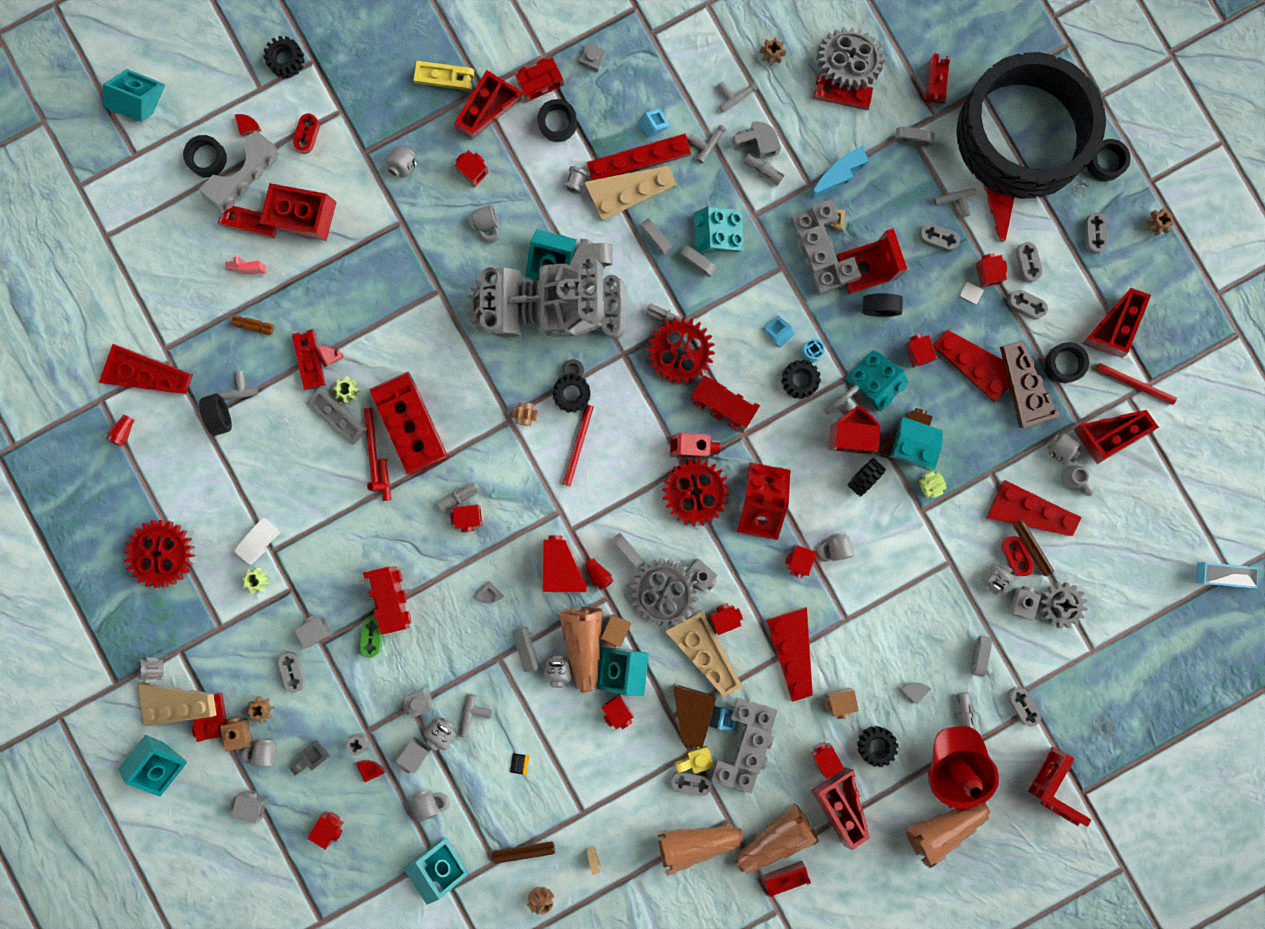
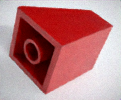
(560, 567)

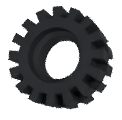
(284, 45)
(810, 370)
(580, 383)
(866, 477)
(890, 746)

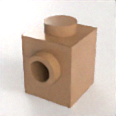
(615, 631)
(841, 703)
(236, 734)

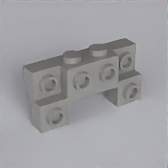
(818, 251)
(751, 748)

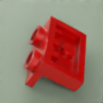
(209, 727)

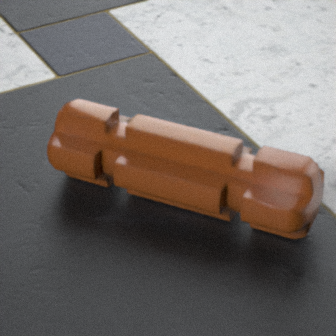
(252, 325)

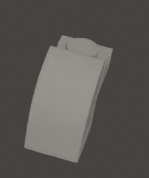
(761, 136)

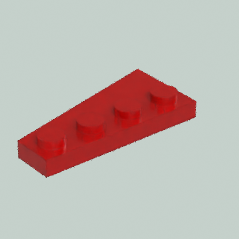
(975, 363)
(1017, 504)

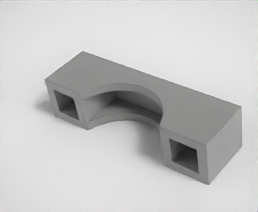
(223, 191)

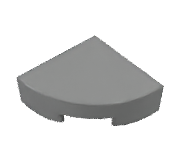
(489, 593)
(915, 691)

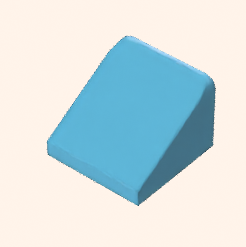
(653, 122)
(779, 331)
(721, 719)

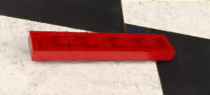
(640, 157)

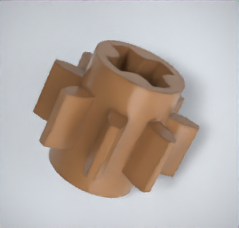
(773, 57)
(1160, 221)
(524, 414)
(253, 710)
(540, 900)

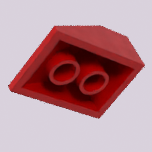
(298, 211)

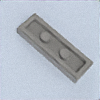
(337, 415)

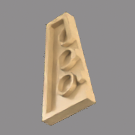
(626, 190)
(703, 648)
(170, 705)

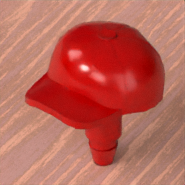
(962, 769)

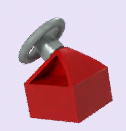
(855, 430)

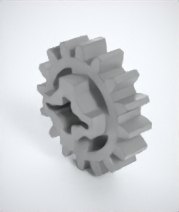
(1064, 595)

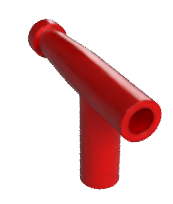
(384, 485)

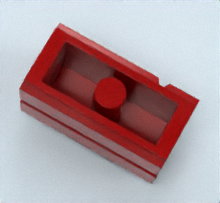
(539, 79)

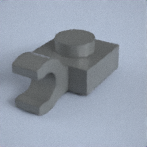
(311, 757)

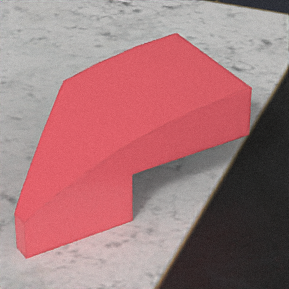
(239, 266)

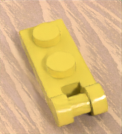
(443, 75)

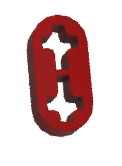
(301, 132)

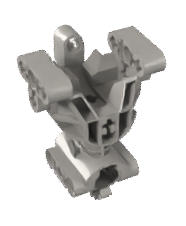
(557, 302)

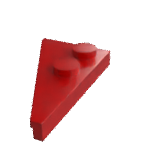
(1001, 208)

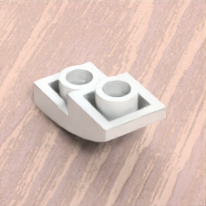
(256, 540)

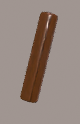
(1033, 548)
(523, 852)

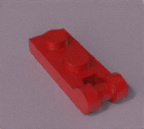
(854, 98)
(247, 221)
(308, 360)

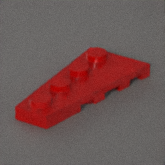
(140, 371)
(792, 647)

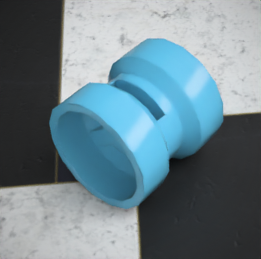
(809, 350)

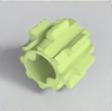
(352, 388)
(932, 484)
(249, 583)

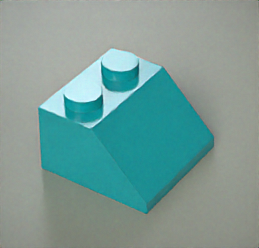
(132, 95)
(548, 249)
(917, 444)
(622, 671)
(151, 766)
(436, 871)

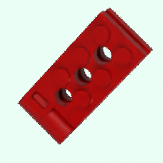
(388, 398)

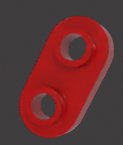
(1017, 555)

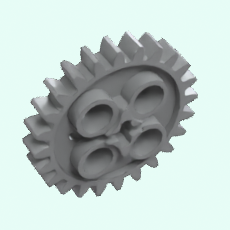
(852, 53)
(681, 601)

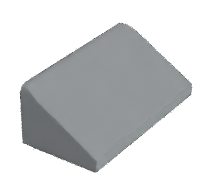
(525, 649)

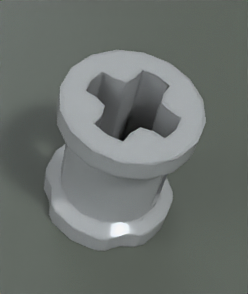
(574, 179)
(352, 748)

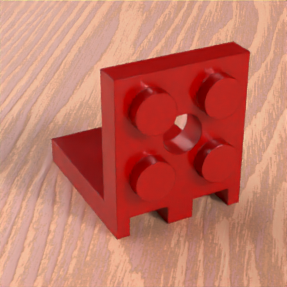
(883, 261)
(765, 501)
(1047, 783)

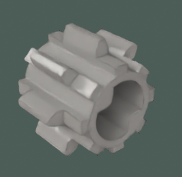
(150, 670)

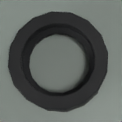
(556, 104)
(197, 142)
(1124, 161)
(882, 305)
(1080, 353)
(215, 414)

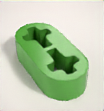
(366, 635)

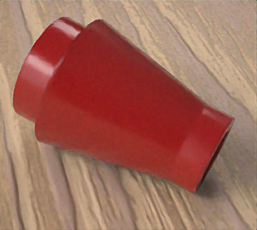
(120, 431)
(600, 576)

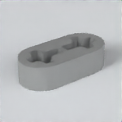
(914, 136)
(940, 232)
(1100, 233)
(656, 236)
(1032, 259)
(698, 261)
(1030, 300)
(628, 550)
(981, 656)
(286, 672)
(1027, 704)
(690, 788)

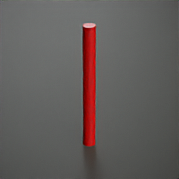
(1136, 383)
(371, 443)
(578, 445)

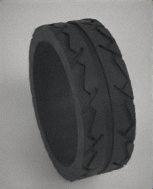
(1066, 84)

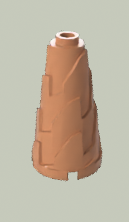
(582, 636)
(945, 832)
(780, 840)
(688, 847)

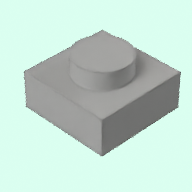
(592, 57)

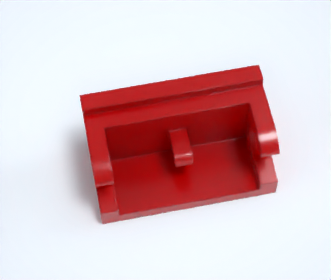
(937, 79)
(786, 878)

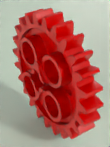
(662, 344)
(715, 489)
(140, 552)

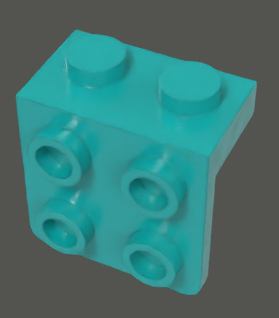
(718, 229)
(878, 379)

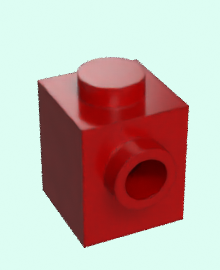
(471, 167)
(991, 270)
(920, 350)
(466, 517)
(800, 561)
(726, 618)
(617, 713)
(827, 760)
(326, 830)

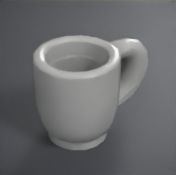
(485, 219)
(1077, 477)
(839, 547)
(262, 754)
(425, 805)

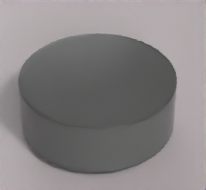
(573, 366)

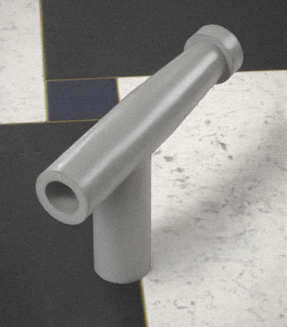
(733, 99)
(706, 147)
(961, 197)
(241, 390)
(471, 710)

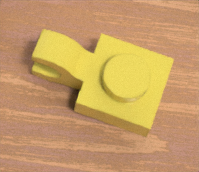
(698, 760)

